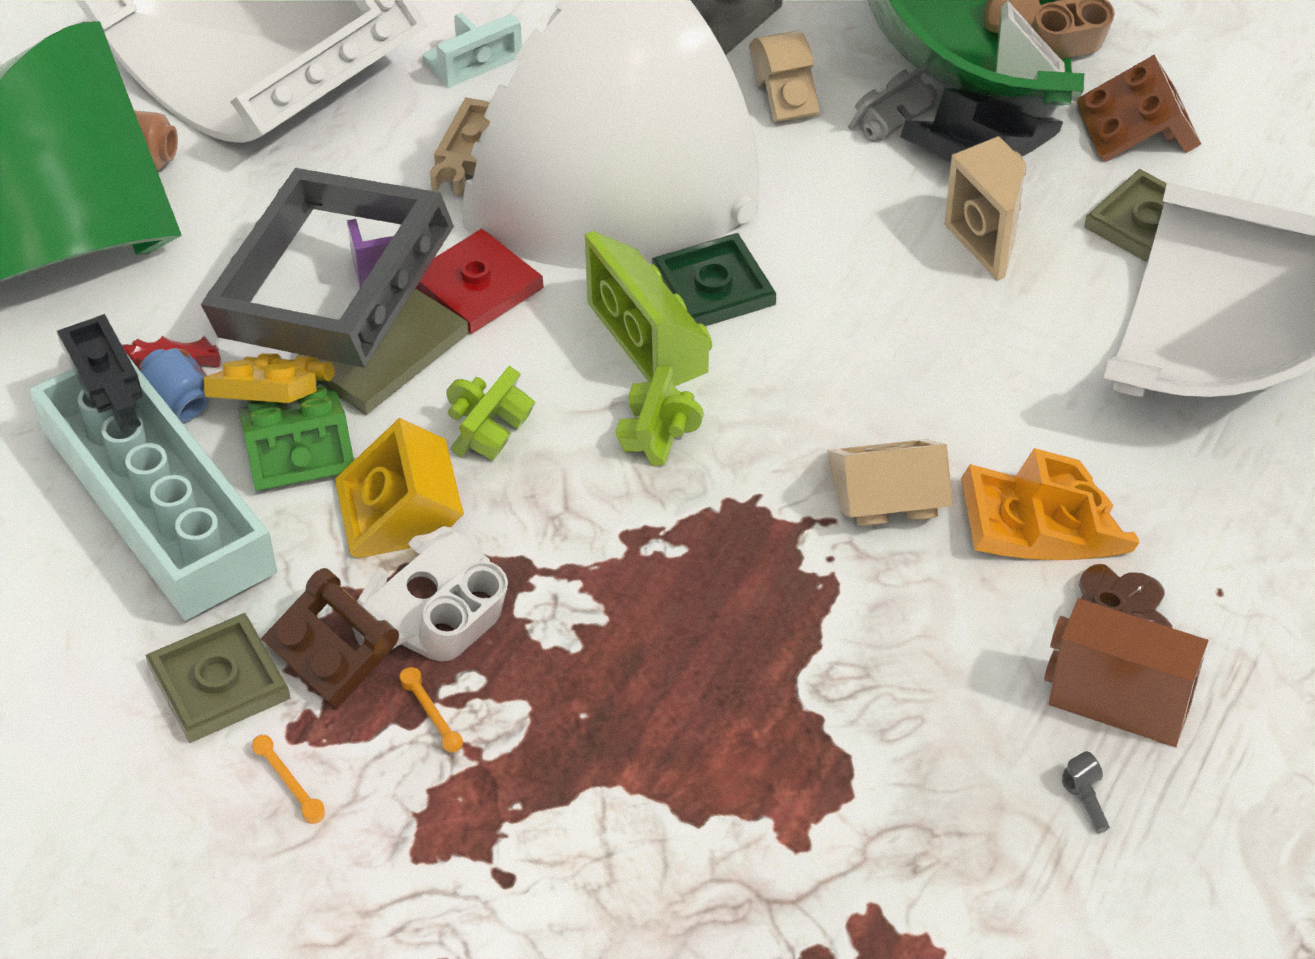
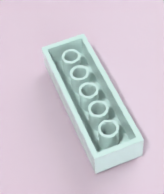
(159, 494)

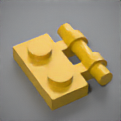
(268, 378)

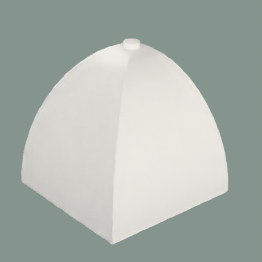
(248, 62)
(1221, 300)

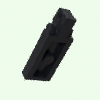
(103, 369)

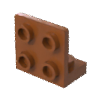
(1136, 108)

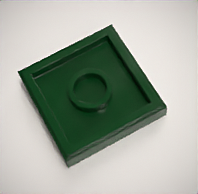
(716, 279)

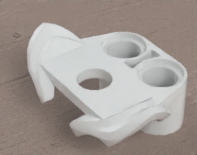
(457, 572)

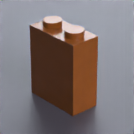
(1124, 671)

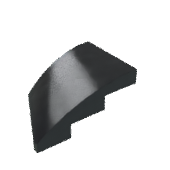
(973, 118)

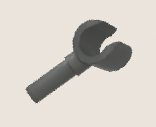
(1077, 779)

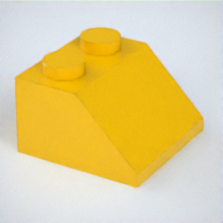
(397, 490)

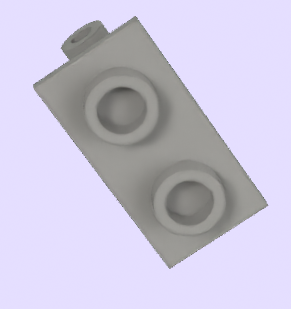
(880, 110)

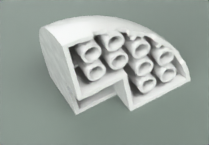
(616, 130)

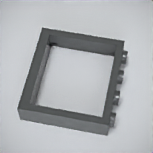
(380, 298)

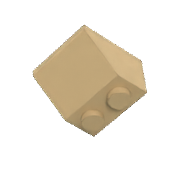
(986, 202)
(891, 480)

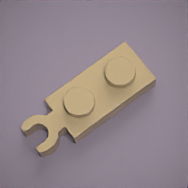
(454, 152)

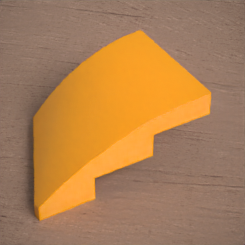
(1042, 511)

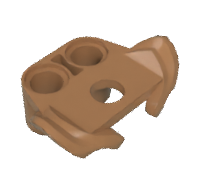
(1065, 25)

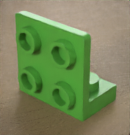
(296, 439)

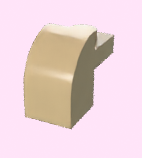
(784, 67)

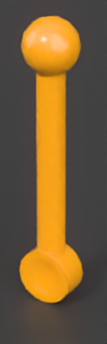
(412, 681)
(312, 809)

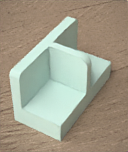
(475, 49)

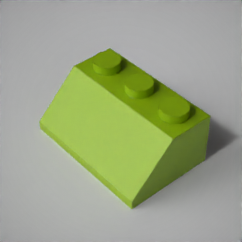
(643, 311)

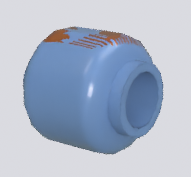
(177, 381)

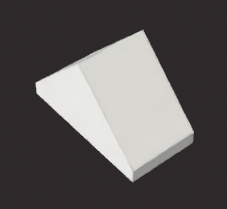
(1021, 48)

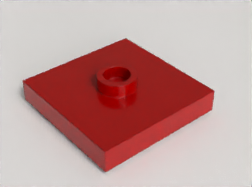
(479, 279)

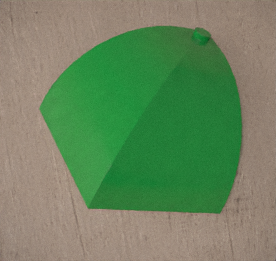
(961, 50)
(73, 157)

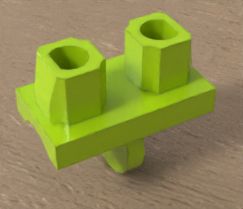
(480, 409)
(662, 416)

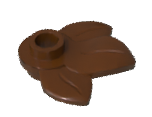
(1130, 593)

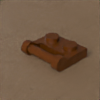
(318, 651)

